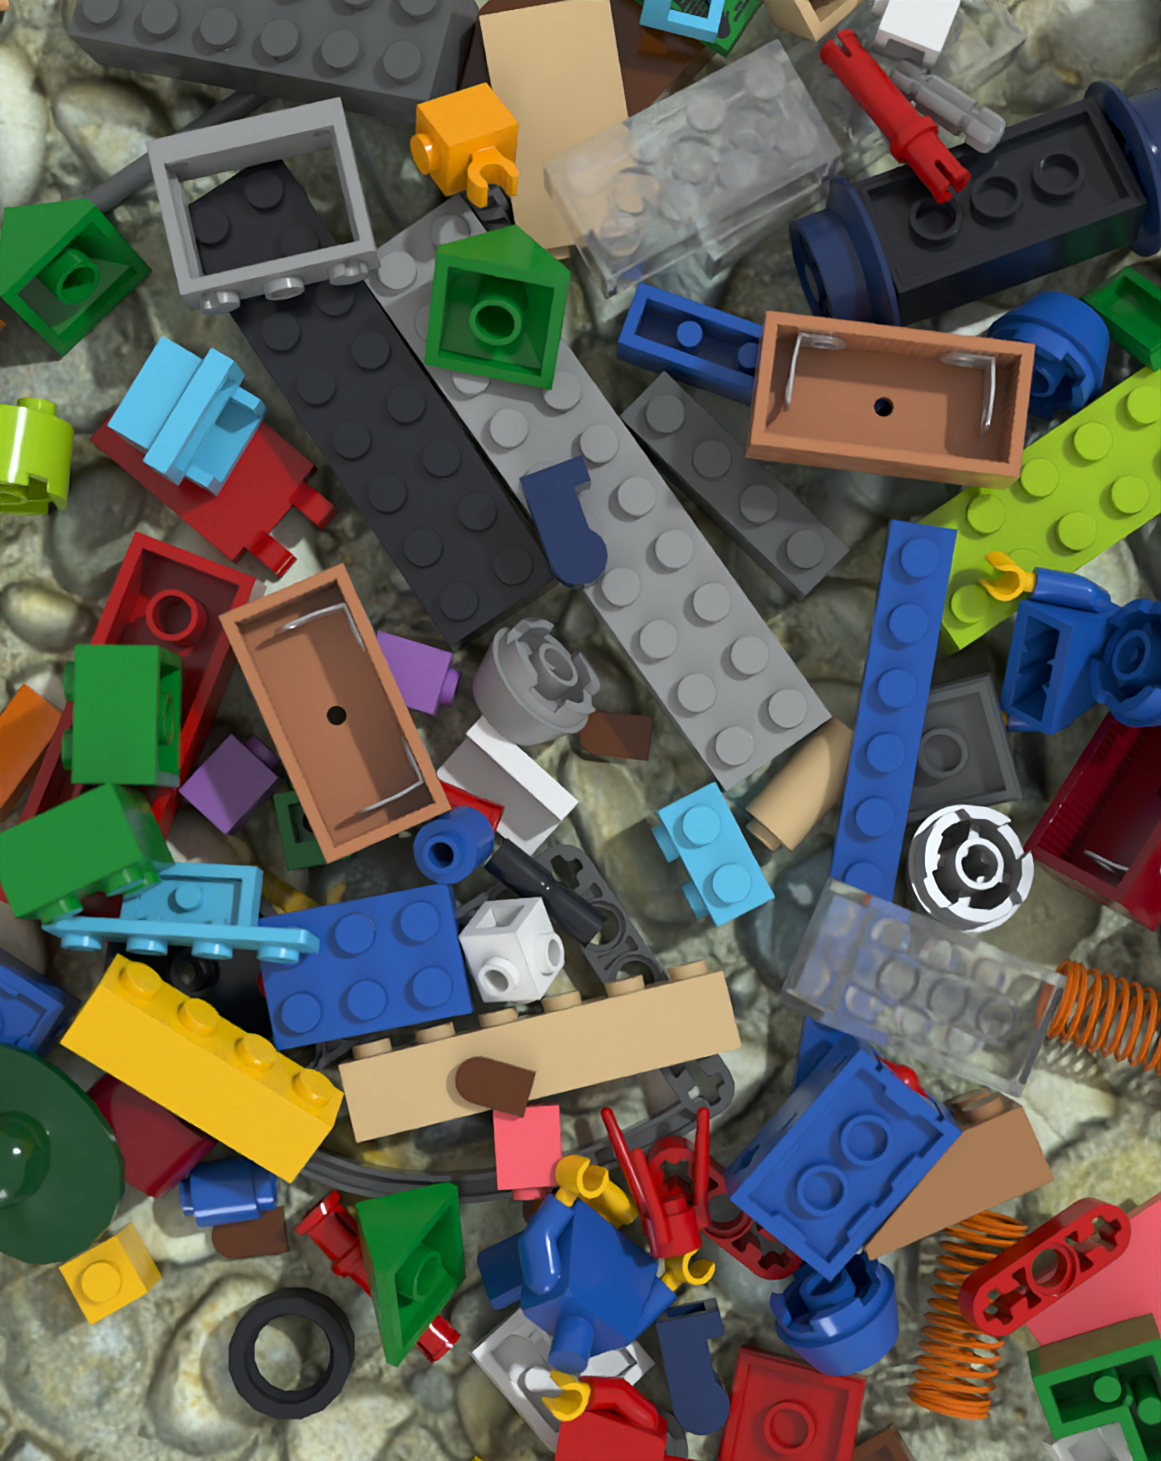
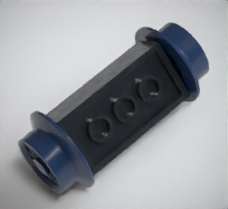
(1033, 206)

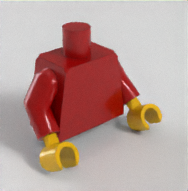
(606, 1421)

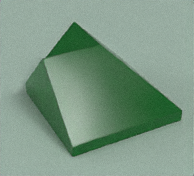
(65, 268)
(497, 308)
(411, 1261)

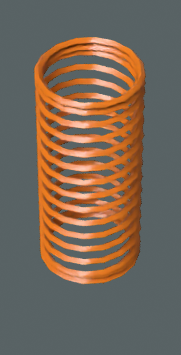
(1072, 987)
(943, 1396)

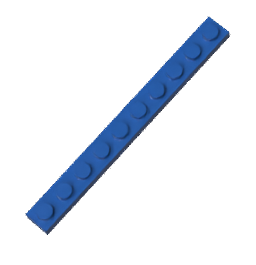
(886, 729)

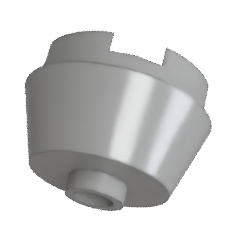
(533, 685)
(968, 868)

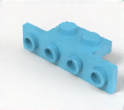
(195, 907)

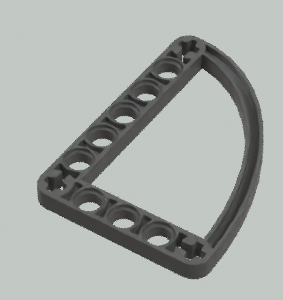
(481, 1184)

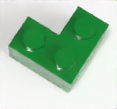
(79, 848)
(1104, 1380)

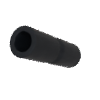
(531, 879)

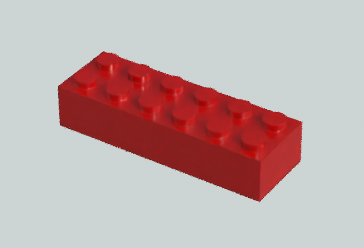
(172, 603)

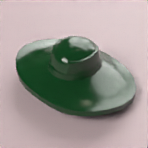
(56, 1162)

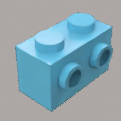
(713, 854)

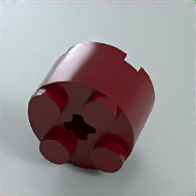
(154, 1141)

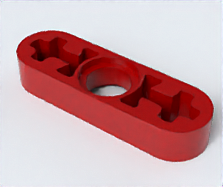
(725, 1234)
(1074, 1266)

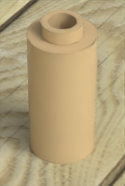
(802, 789)

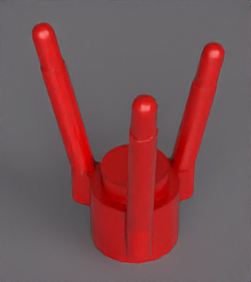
(666, 1219)

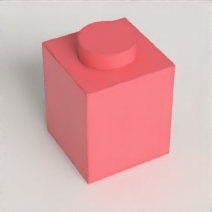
(528, 1150)

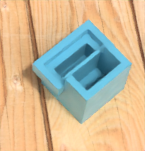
(189, 415)

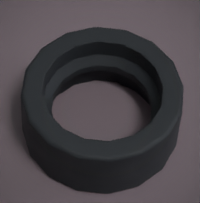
(291, 1403)

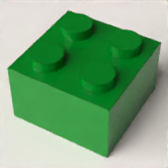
(124, 716)

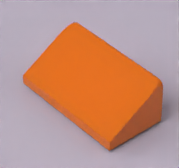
(24, 739)

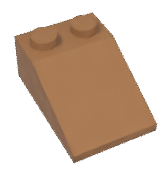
(983, 1168)

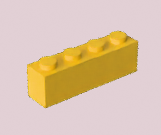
(204, 1068)

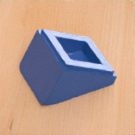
(502, 1272)

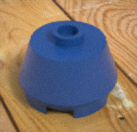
(1068, 350)
(1131, 665)
(840, 1322)

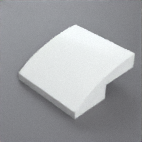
(518, 1365)

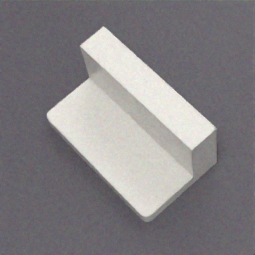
(507, 776)

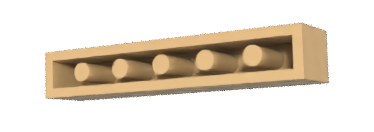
(565, 1043)

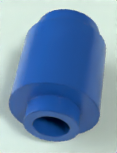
(453, 845)
(228, 1191)

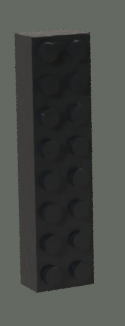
(373, 414)

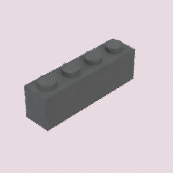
(732, 489)

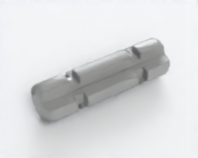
(948, 106)

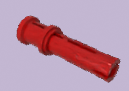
(339, 1239)

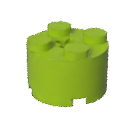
(33, 457)

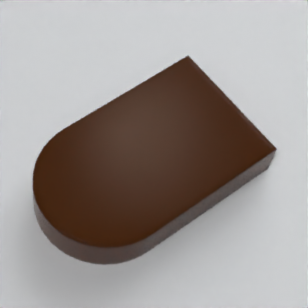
(617, 735)
(495, 1084)
(253, 1236)

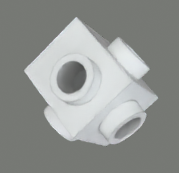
(512, 950)

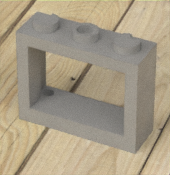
(248, 144)

